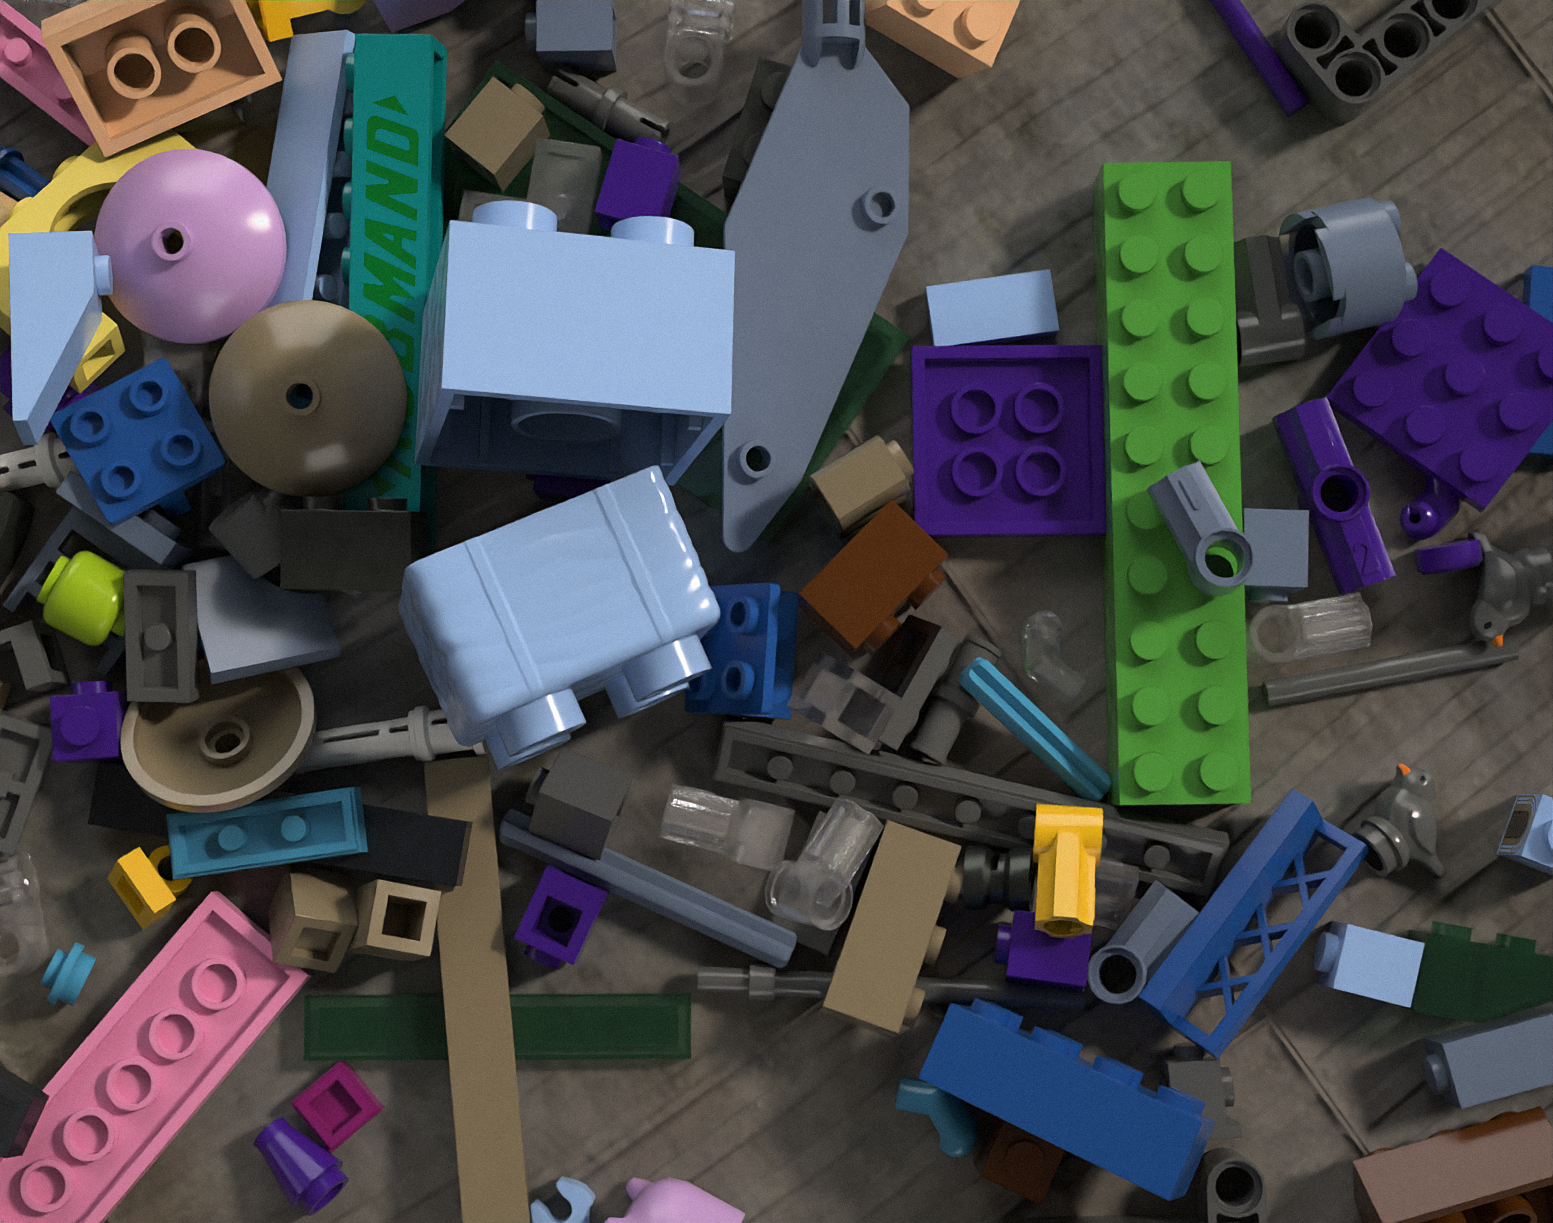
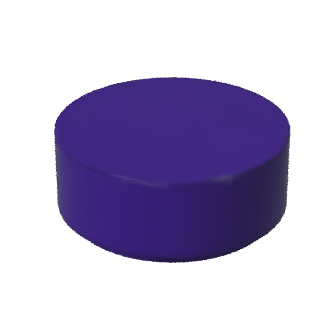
(1448, 556)

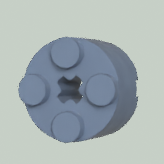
(1347, 266)

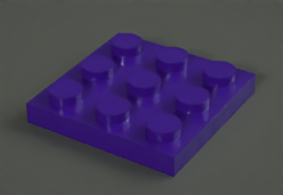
(1455, 381)
(1008, 441)

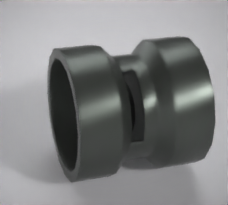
(999, 878)

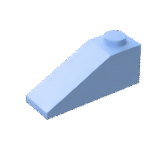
(52, 318)

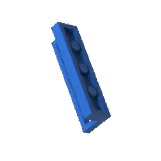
(1234, 910)

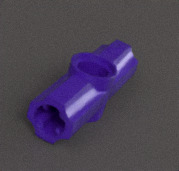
(1319, 456)

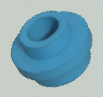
(67, 974)

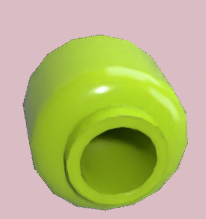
(84, 598)

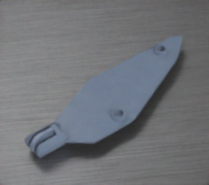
(811, 257)

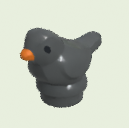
(1508, 588)
(1403, 825)

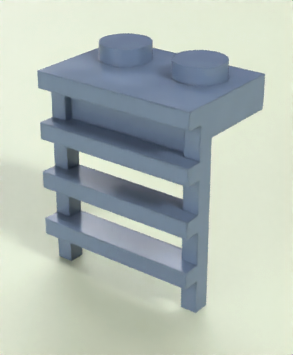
(138, 543)

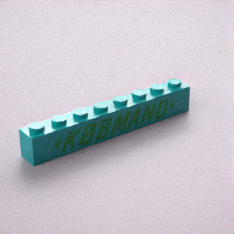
(396, 225)

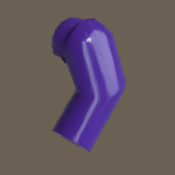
(1429, 510)

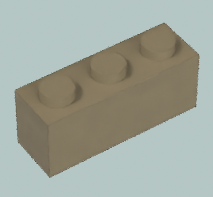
(894, 931)

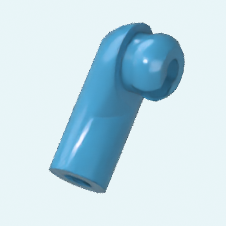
(948, 1113)

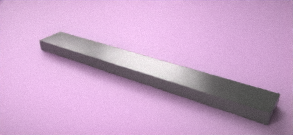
(955, 801)

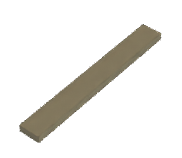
(478, 1005)

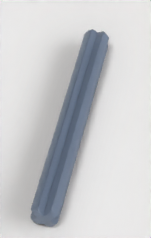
(657, 892)

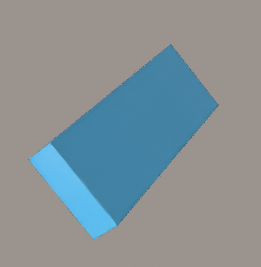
(268, 833)

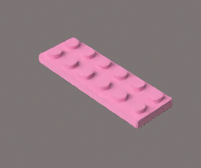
(148, 1068)

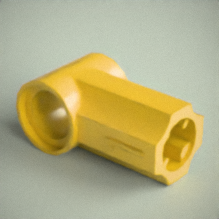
(1066, 853)

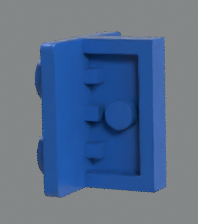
(139, 444)
(748, 654)

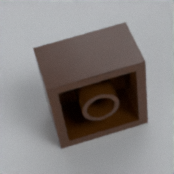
(873, 579)

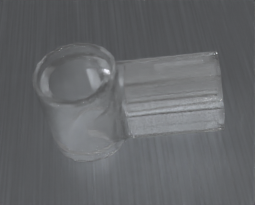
(1310, 629)
(742, 829)
(818, 884)

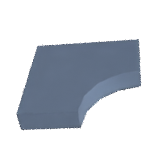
(255, 626)

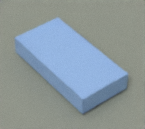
(992, 310)

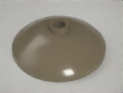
(354, 408)
(181, 747)

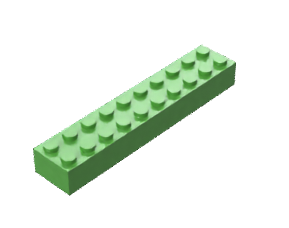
(1168, 402)

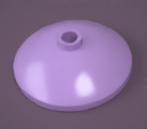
(228, 254)

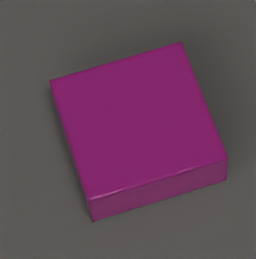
(337, 1105)

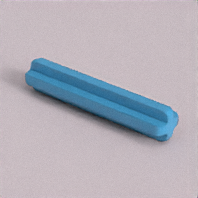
(1035, 730)

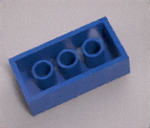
(1067, 1100)

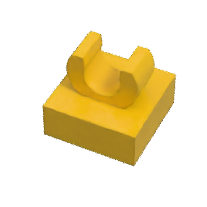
(143, 888)

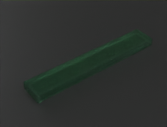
(543, 1026)

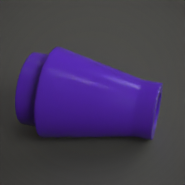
(301, 1167)

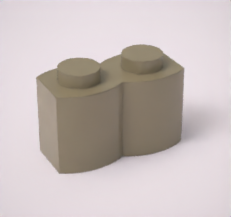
(861, 484)

